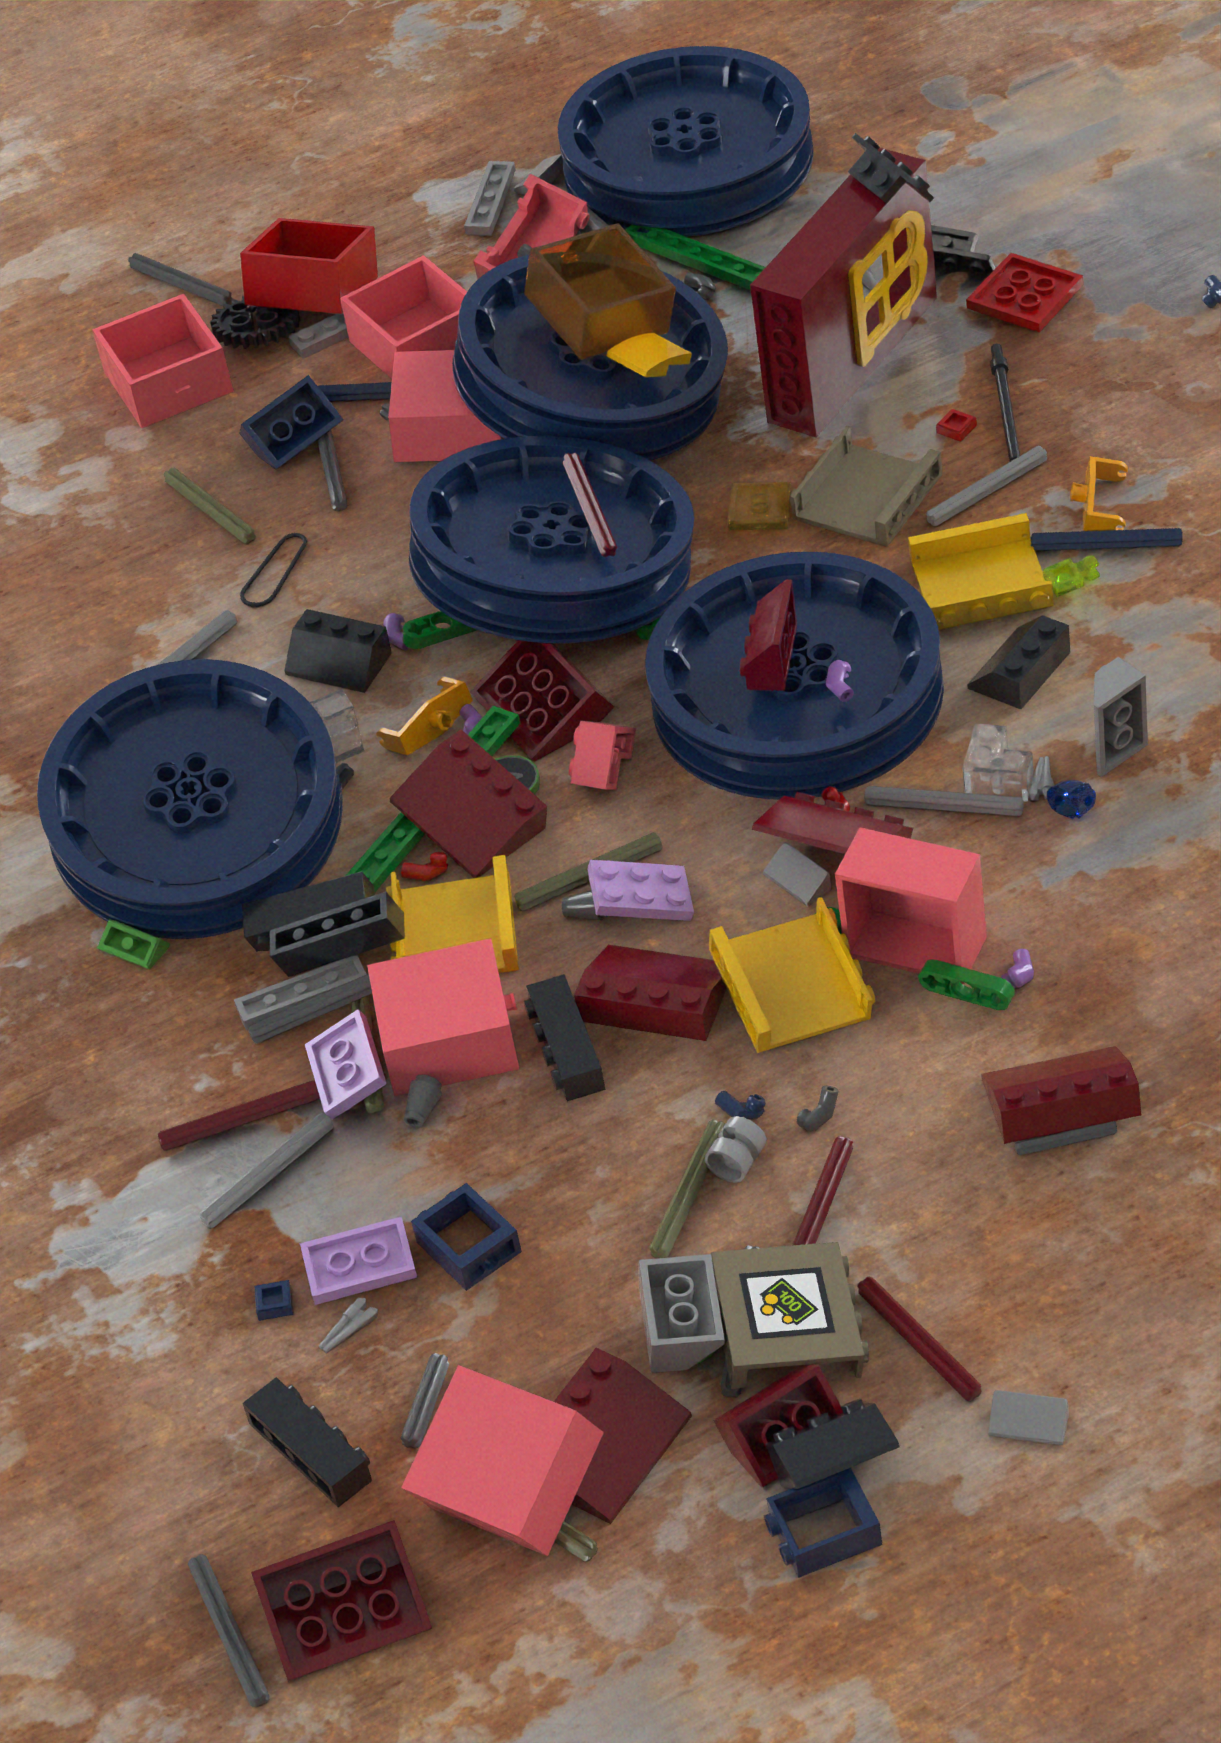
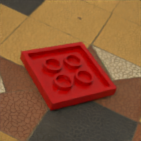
(1025, 292)

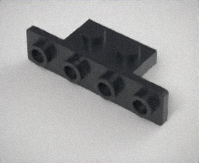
(880, 173)
(957, 249)

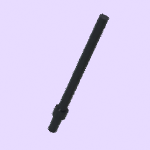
(999, 369)

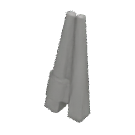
(1042, 779)
(351, 1322)

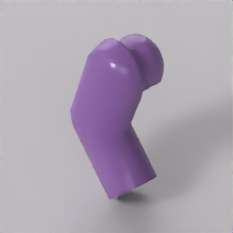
(393, 626)
(835, 680)
(470, 716)
(1022, 971)

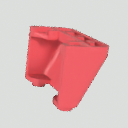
(542, 218)

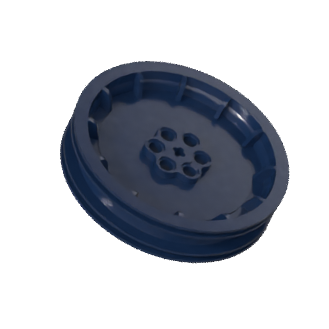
(687, 139)
(531, 383)
(513, 552)
(802, 736)
(148, 765)

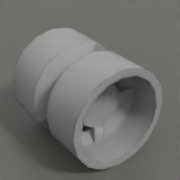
(735, 1149)

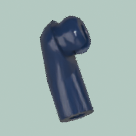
(1214, 291)
(750, 1110)

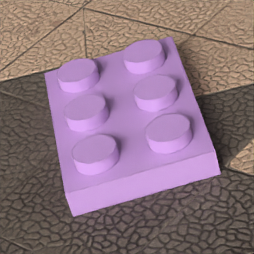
(640, 890)
(345, 1064)
(358, 1260)

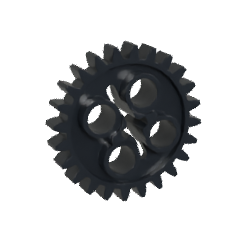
(236, 325)

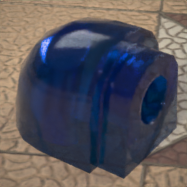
(1071, 798)

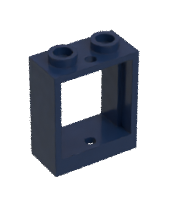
(480, 1259)
(815, 1496)

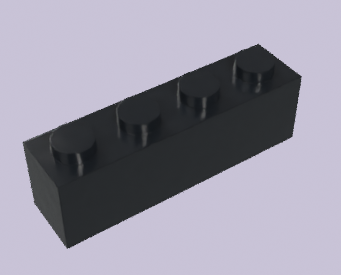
(291, 906)
(337, 934)
(564, 1038)
(308, 1441)

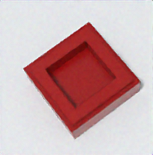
(956, 425)

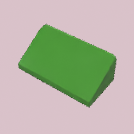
(132, 944)

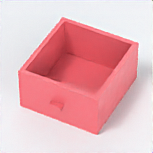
(404, 313)
(163, 360)
(427, 411)
(910, 902)
(443, 1015)
(503, 1459)

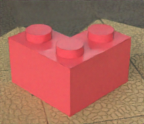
(599, 753)

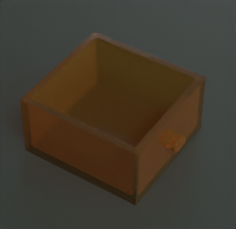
(599, 290)

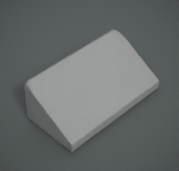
(546, 170)
(798, 874)
(1028, 1417)

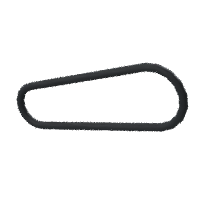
(262, 603)

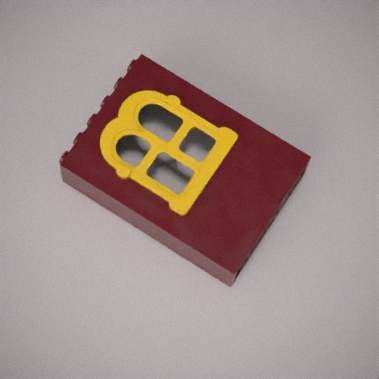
(809, 304)

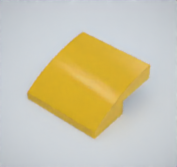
(649, 354)

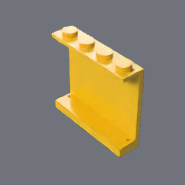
(979, 571)
(459, 914)
(793, 979)

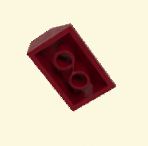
(771, 640)
(778, 1406)

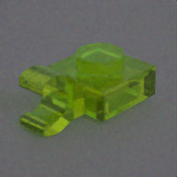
(1070, 576)

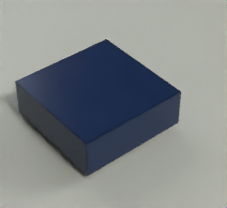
(273, 1300)

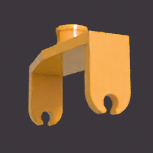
(1104, 470)
(430, 720)

